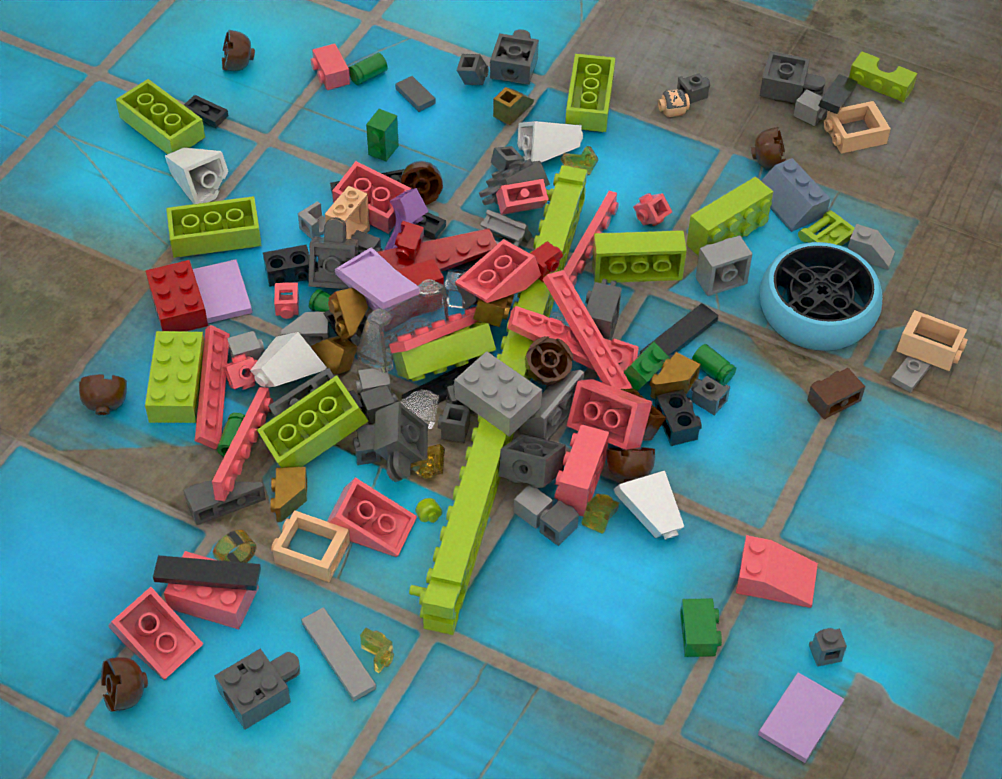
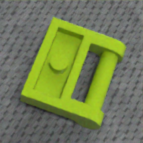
(837, 233)

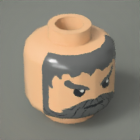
(674, 103)

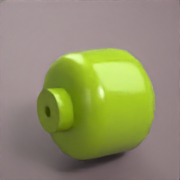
(428, 510)

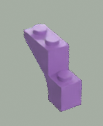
(409, 208)

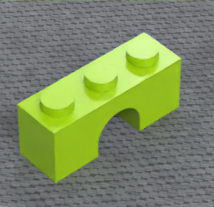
(892, 84)

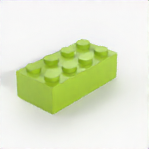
(590, 92)
(160, 117)
(730, 215)
(213, 227)
(639, 256)
(445, 351)
(175, 377)
(312, 425)

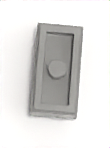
(910, 373)

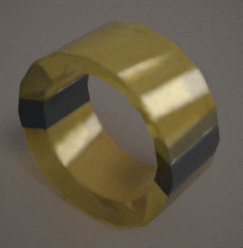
(231, 540)

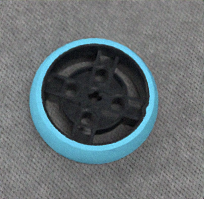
(821, 296)

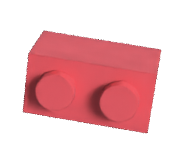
(330, 67)
(522, 196)

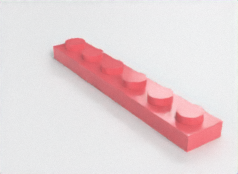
(585, 247)
(439, 329)
(585, 330)
(212, 387)
(241, 445)

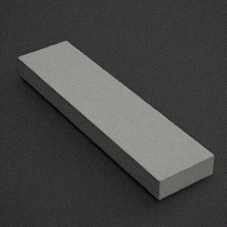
(338, 654)

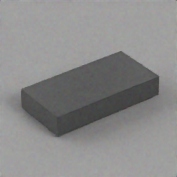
(415, 93)

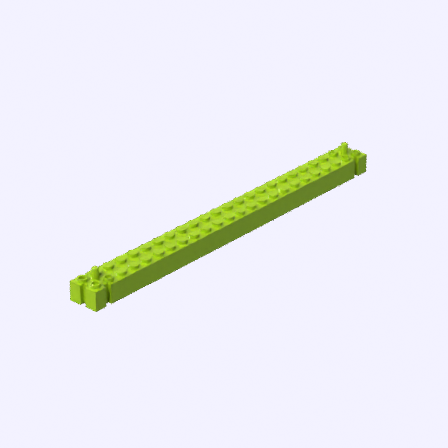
(480, 476)

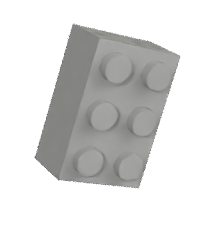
(498, 393)

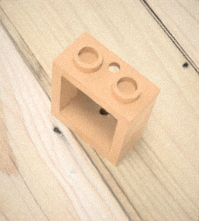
(869, 112)
(353, 208)
(928, 350)
(320, 569)

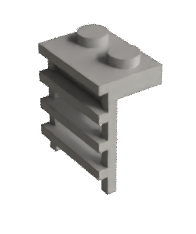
(506, 227)

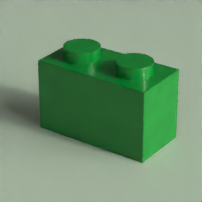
(382, 135)
(645, 366)
(699, 627)

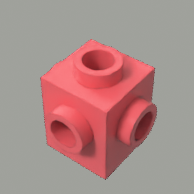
(652, 209)
(234, 372)

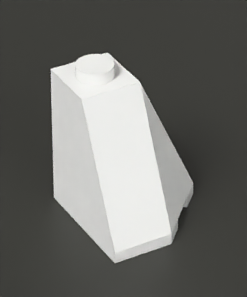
(547, 140)
(198, 172)
(285, 361)
(653, 504)

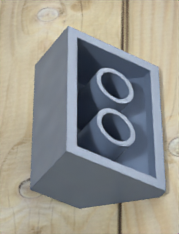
(795, 195)

